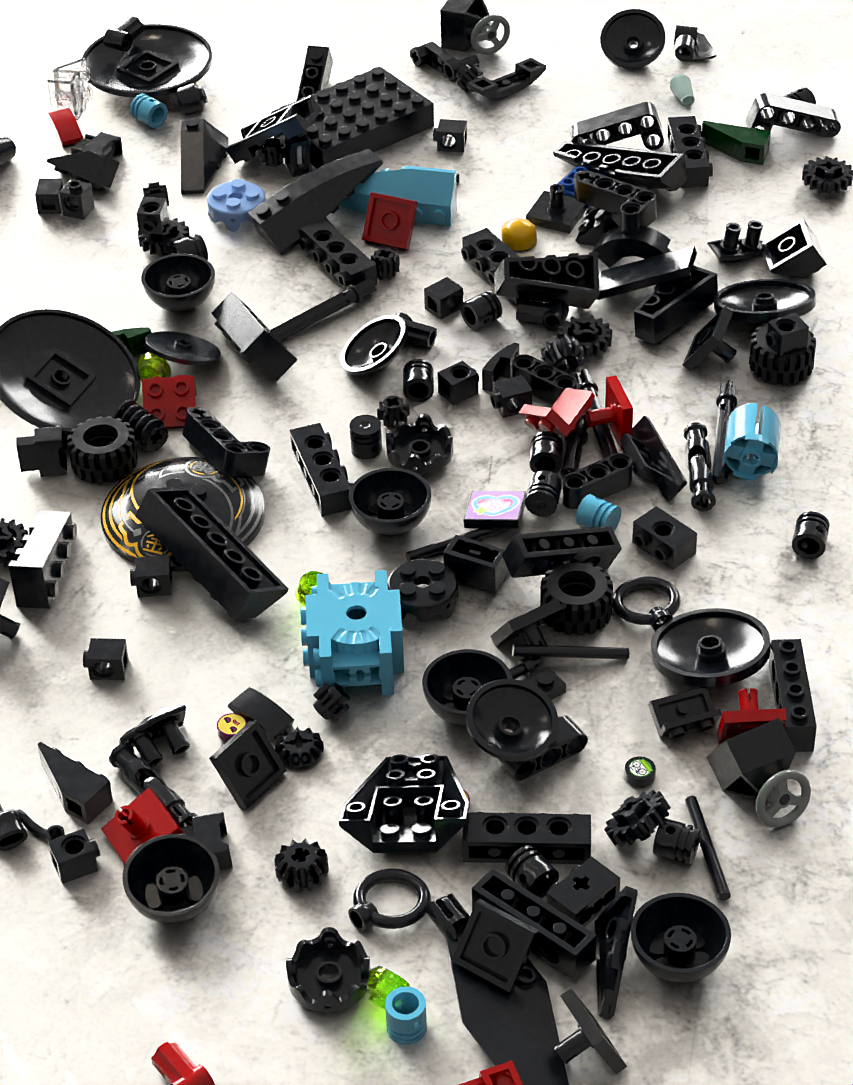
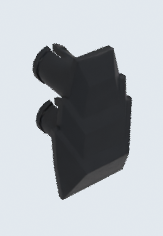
(734, 249)
(162, 723)

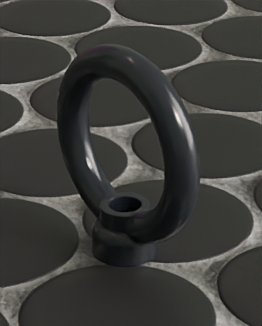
(657, 616)
(365, 914)

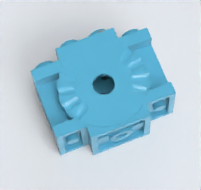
(353, 633)

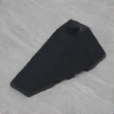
(201, 154)

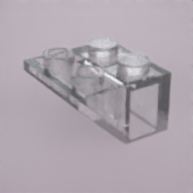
(70, 87)

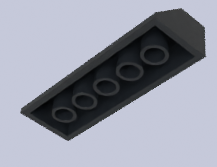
(210, 551)

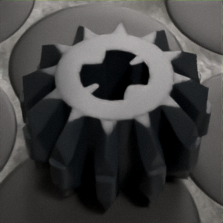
(563, 354)
(301, 865)

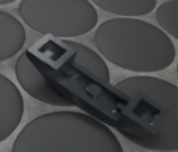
(525, 74)

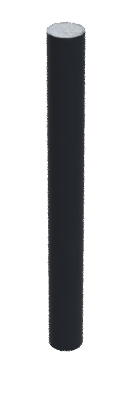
(440, 546)
(570, 652)
(708, 849)

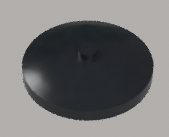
(765, 299)
(710, 647)

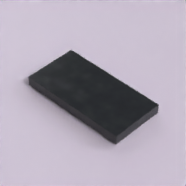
(646, 272)

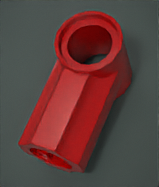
(178, 1067)

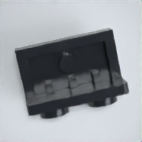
(684, 712)

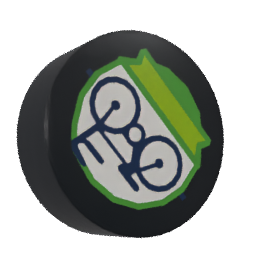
(640, 771)

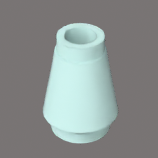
(682, 89)

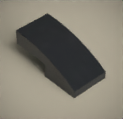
(499, 366)
(260, 708)

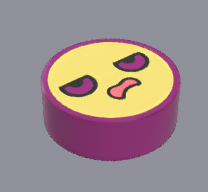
(229, 725)

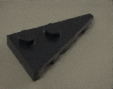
(612, 939)

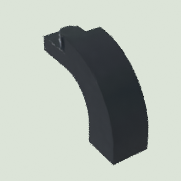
(617, 245)

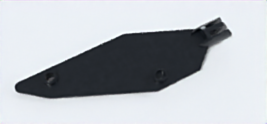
(504, 1024)

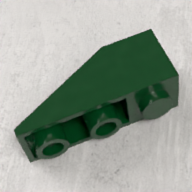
(738, 142)

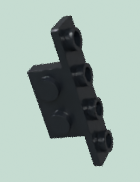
(652, 458)

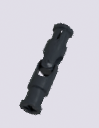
(699, 466)
(142, 775)

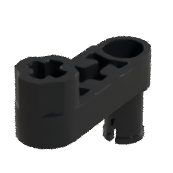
(440, 59)

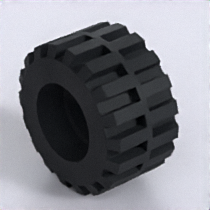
(778, 369)
(102, 449)
(583, 594)

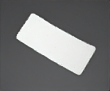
(429, 409)

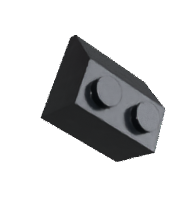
(794, 251)

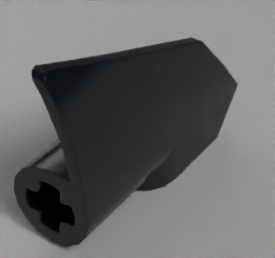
(691, 45)

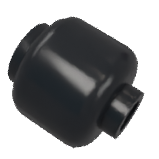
(190, 99)

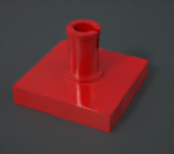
(389, 220)
(617, 411)
(748, 717)
(138, 823)

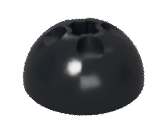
(178, 281)
(390, 500)
(456, 677)
(171, 878)
(680, 937)

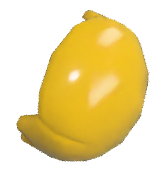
(519, 234)

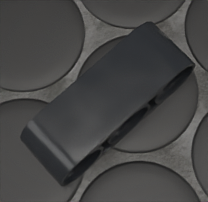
(545, 380)
(598, 479)
(567, 743)

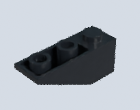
(315, 71)
(89, 166)
(77, 787)

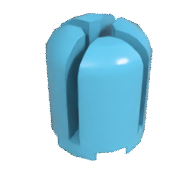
(757, 440)

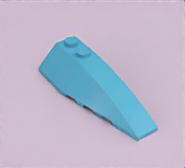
(429, 186)

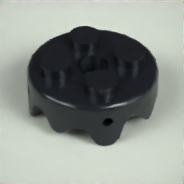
(432, 443)
(429, 601)
(330, 955)

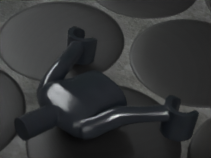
(13, 833)

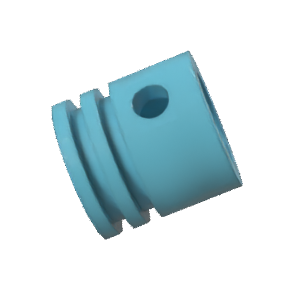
(148, 110)
(597, 513)
(406, 1015)

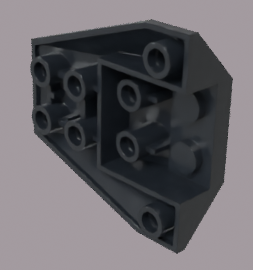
(407, 806)

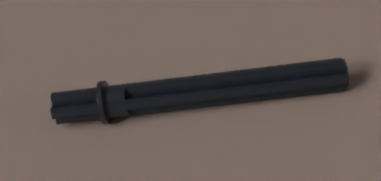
(352, 295)
(726, 403)
(602, 431)

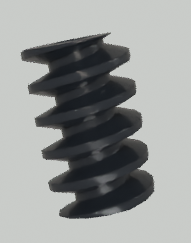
(148, 430)

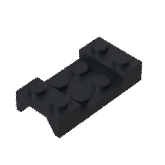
(288, 121)

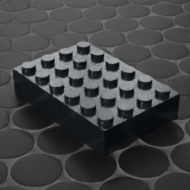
(365, 115)

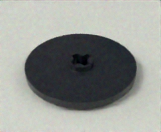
(182, 348)

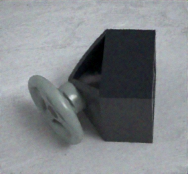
(469, 22)
(758, 768)

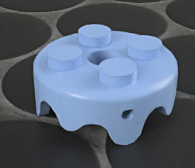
(234, 201)

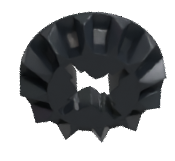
(310, 752)

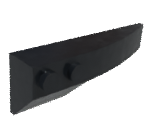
(627, 165)
(311, 199)

